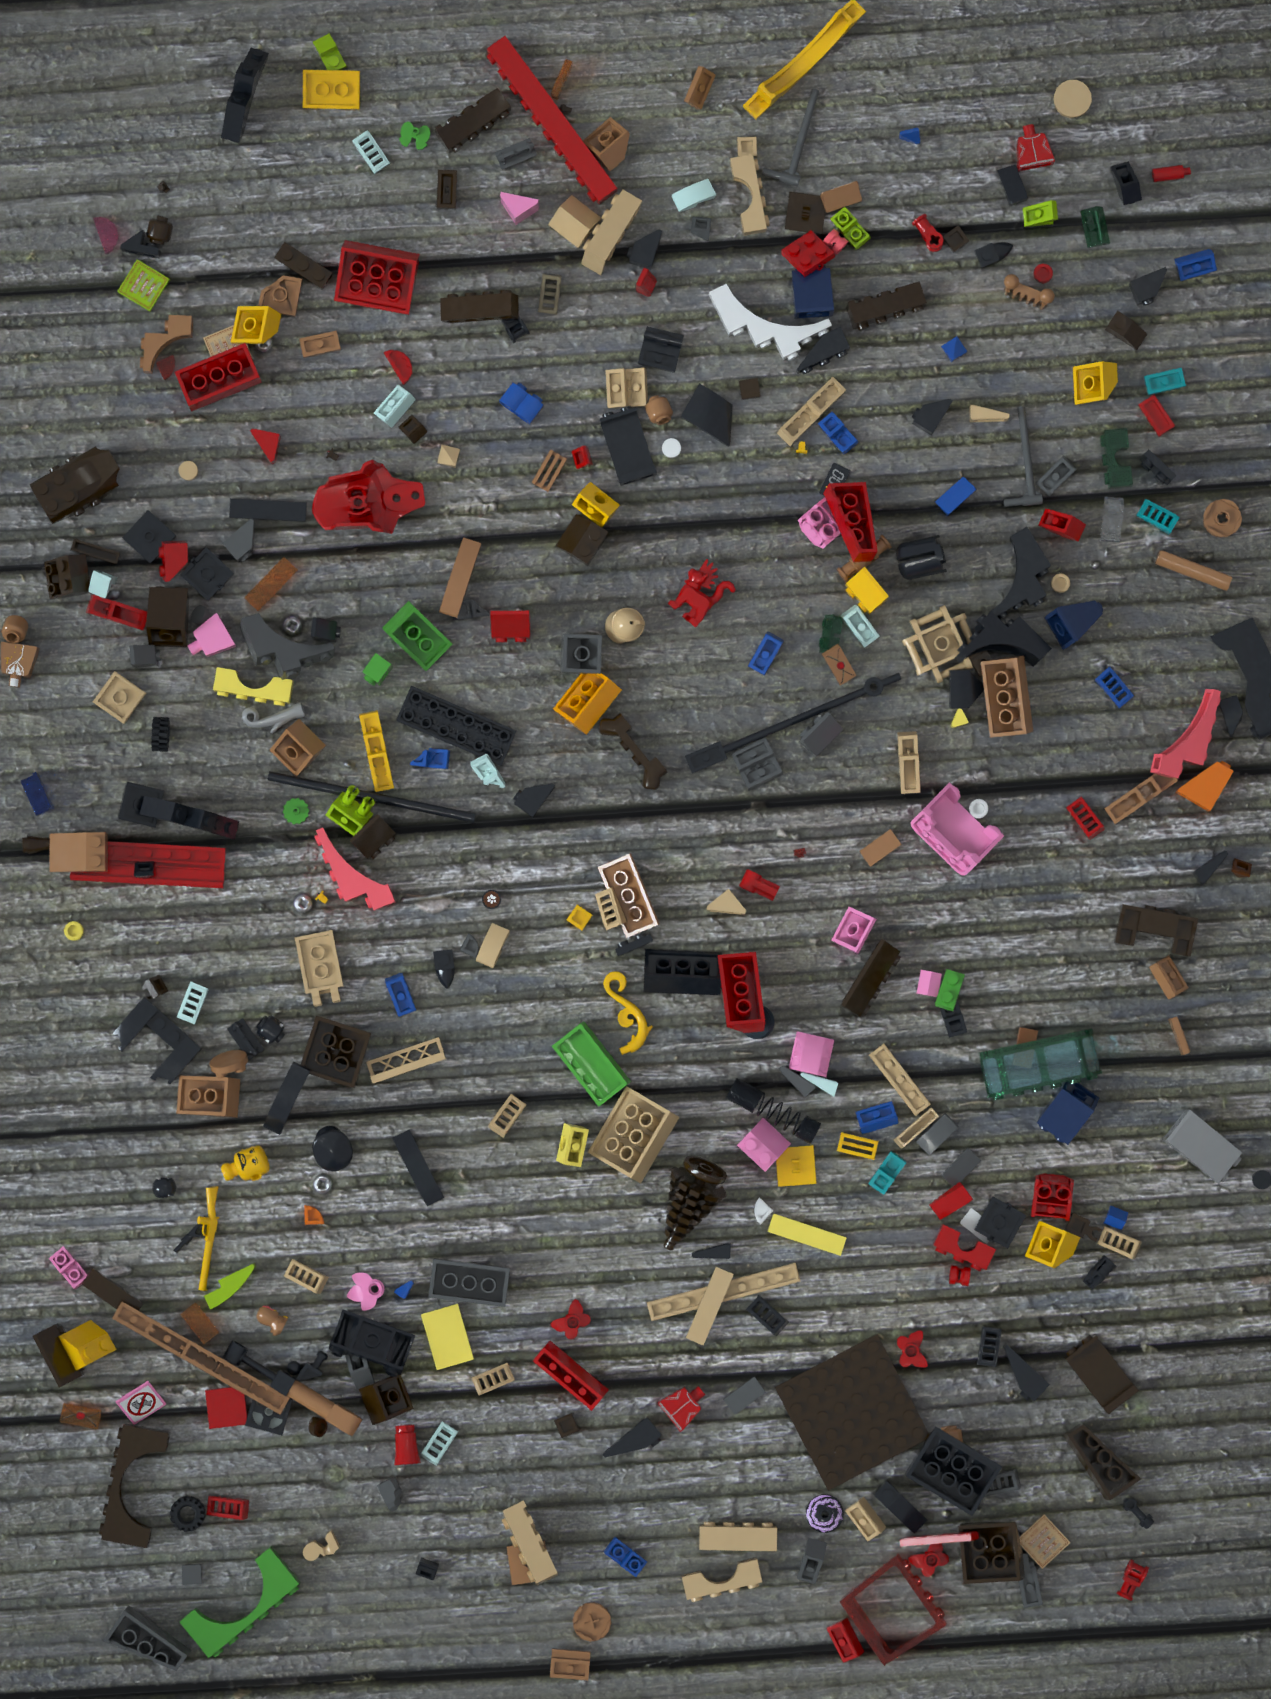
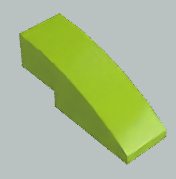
(229, 1286)

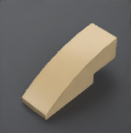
(908, 762)

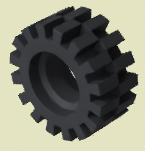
(160, 734)
(187, 1525)

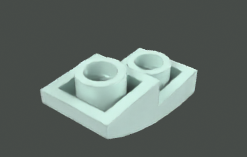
(693, 194)

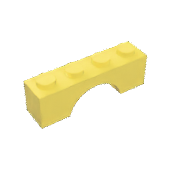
(277, 690)

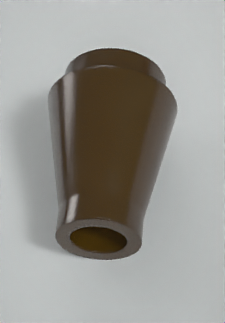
(35, 844)

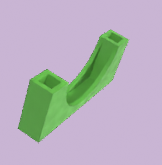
(214, 1634)

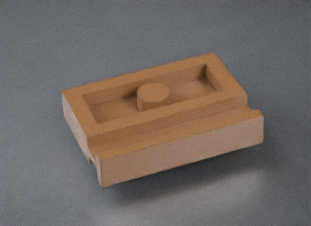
(570, 1664)

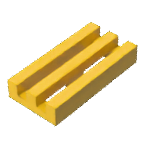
(874, 1149)

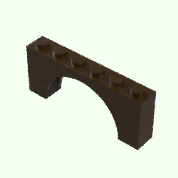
(118, 1523)

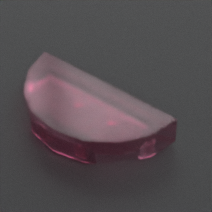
(107, 233)

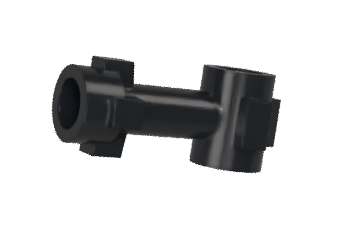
(1145, 1520)

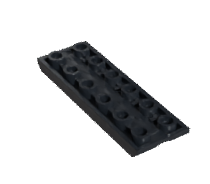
(456, 725)

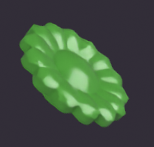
(295, 811)

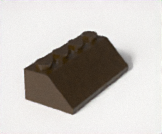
(870, 978)

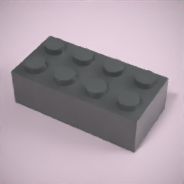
(469, 1282)

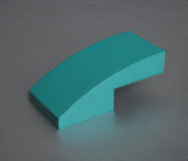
(887, 1172)

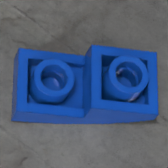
(625, 1556)

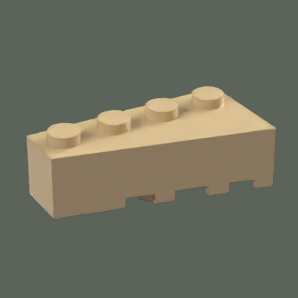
(610, 231)
(529, 1543)

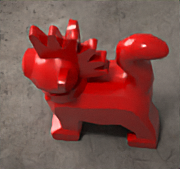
(695, 598)

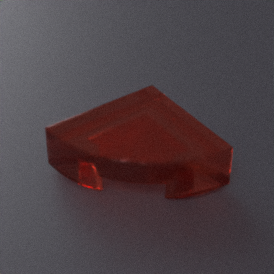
(166, 366)

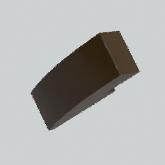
(109, 1290)

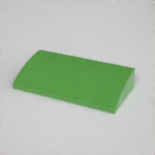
(591, 1063)

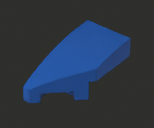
(433, 759)

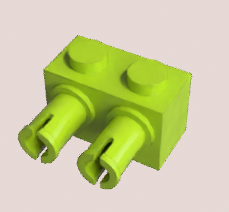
(349, 813)

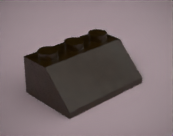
(56, 1355)

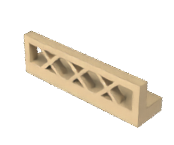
(407, 1067)

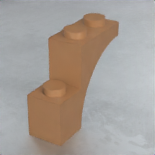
(177, 327)

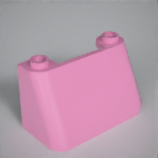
(954, 831)

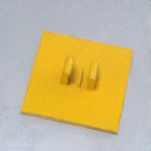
(796, 1166)

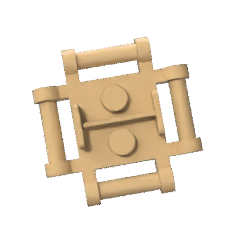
(938, 643)

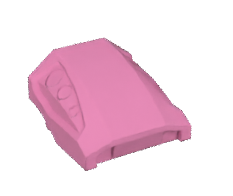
(819, 524)
(811, 1054)

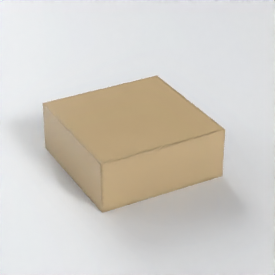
(747, 146)

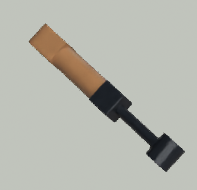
(291, 1387)

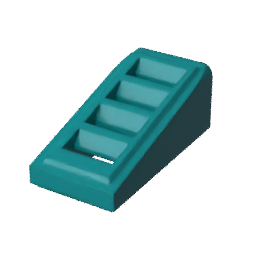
(1167, 529)

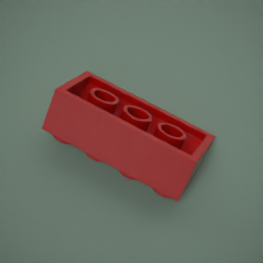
(218, 377)
(741, 992)

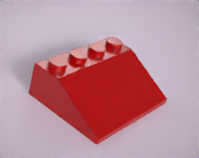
(376, 277)

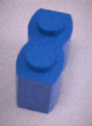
(521, 403)

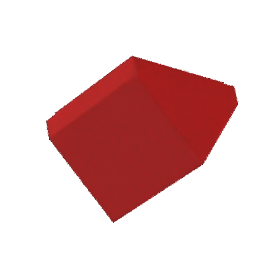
(582, 457)

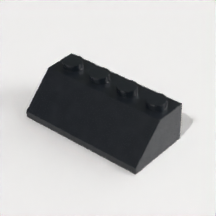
(681, 972)

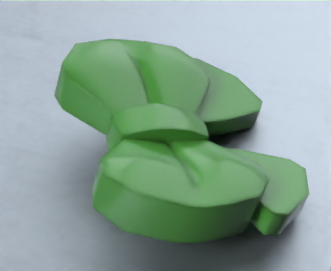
(421, 135)

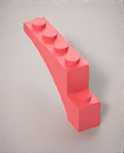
(1193, 743)
(351, 882)

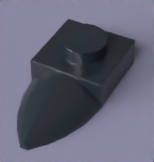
(992, 253)
(444, 966)

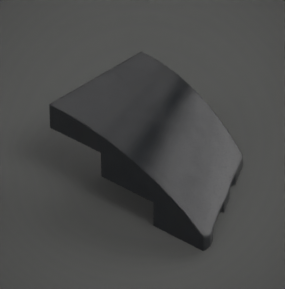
(710, 414)

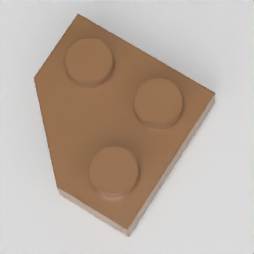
(282, 295)

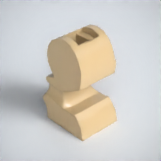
(314, 1548)

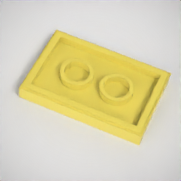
(447, 1336)

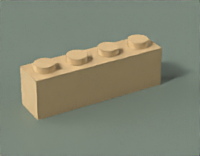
(738, 1537)

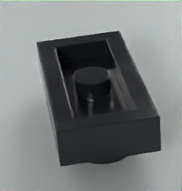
(641, 940)

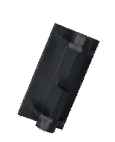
(245, 1038)

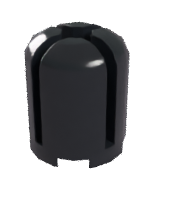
(924, 566)

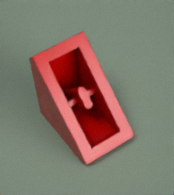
(268, 442)

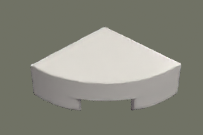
(762, 1211)

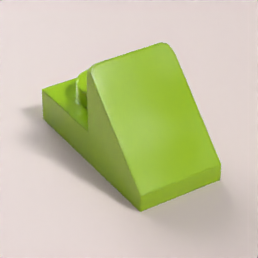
(329, 53)
(1040, 214)

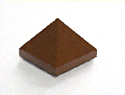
(1241, 868)

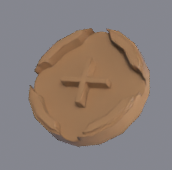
(591, 1621)

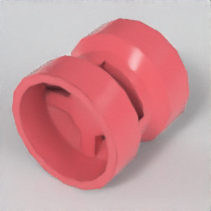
(835, 241)

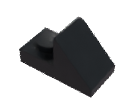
(135, 246)

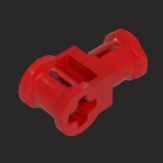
(928, 232)
(1132, 1579)

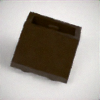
(67, 576)

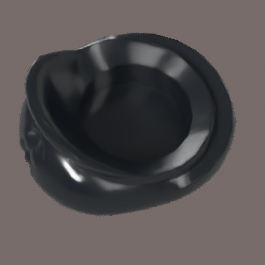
(332, 1149)

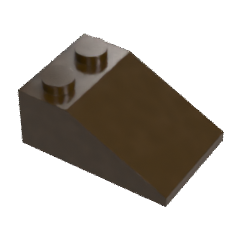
(373, 837)

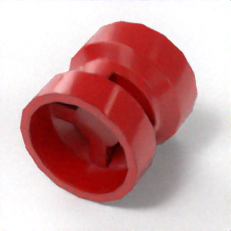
(964, 1275)

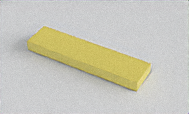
(807, 1234)

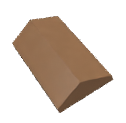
(631, 894)

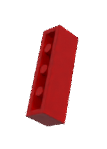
(570, 1375)

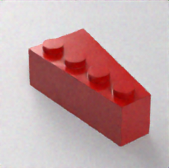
(853, 517)

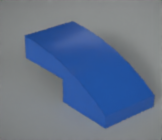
(837, 433)

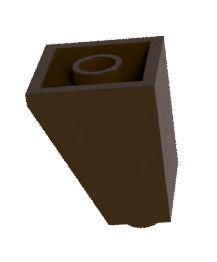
(167, 616)

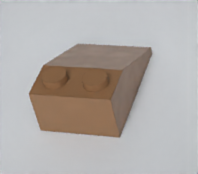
(79, 852)
(208, 1096)

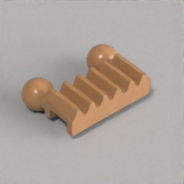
(1038, 297)

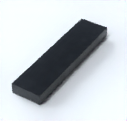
(268, 510)

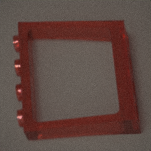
(866, 1627)

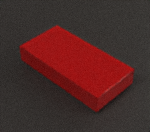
(1156, 415)

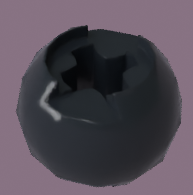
(164, 1187)

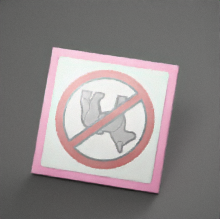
(141, 1402)

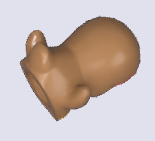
(271, 1317)

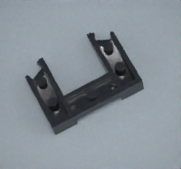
(148, 1014)

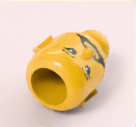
(248, 1164)

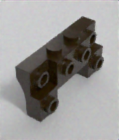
(1159, 923)

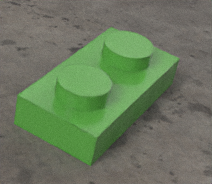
(949, 990)

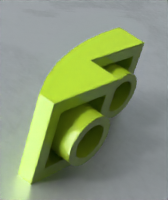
(850, 228)

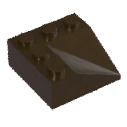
(335, 1051)
(994, 1555)

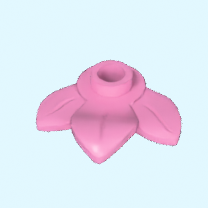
(362, 1290)

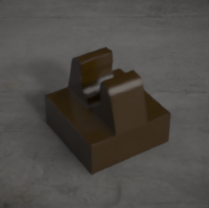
(155, 987)

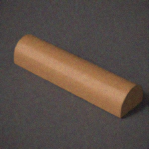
(1193, 570)

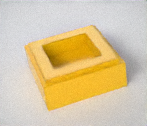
(579, 917)

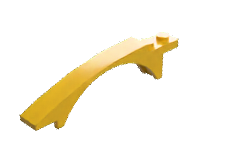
(780, 83)

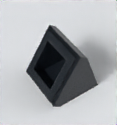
(427, 1568)

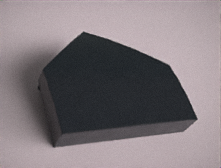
(963, 689)

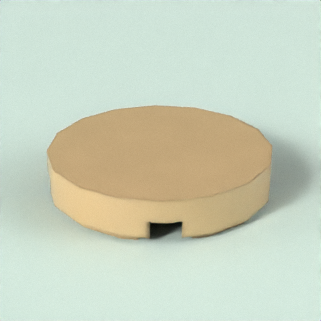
(1072, 98)

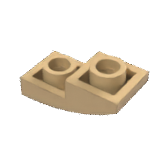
(492, 945)

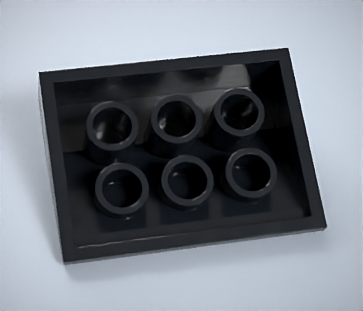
(953, 1470)

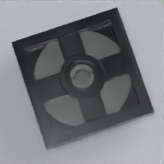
(266, 1419)

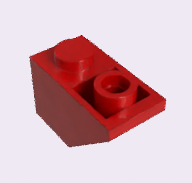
(174, 558)

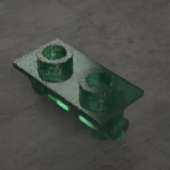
(831, 625)

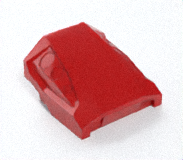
(1052, 1196)

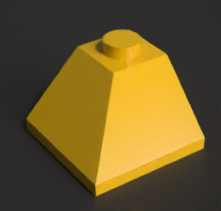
(255, 324)
(1094, 381)
(1051, 1245)

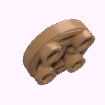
(229, 1062)

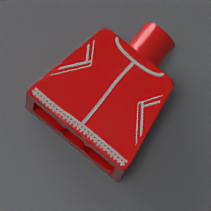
(1033, 150)
(682, 1406)

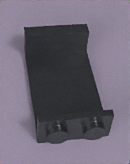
(627, 445)

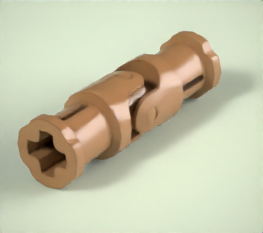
(851, 567)

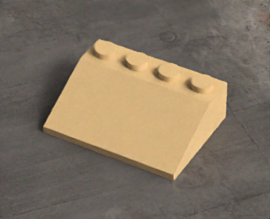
(633, 1134)

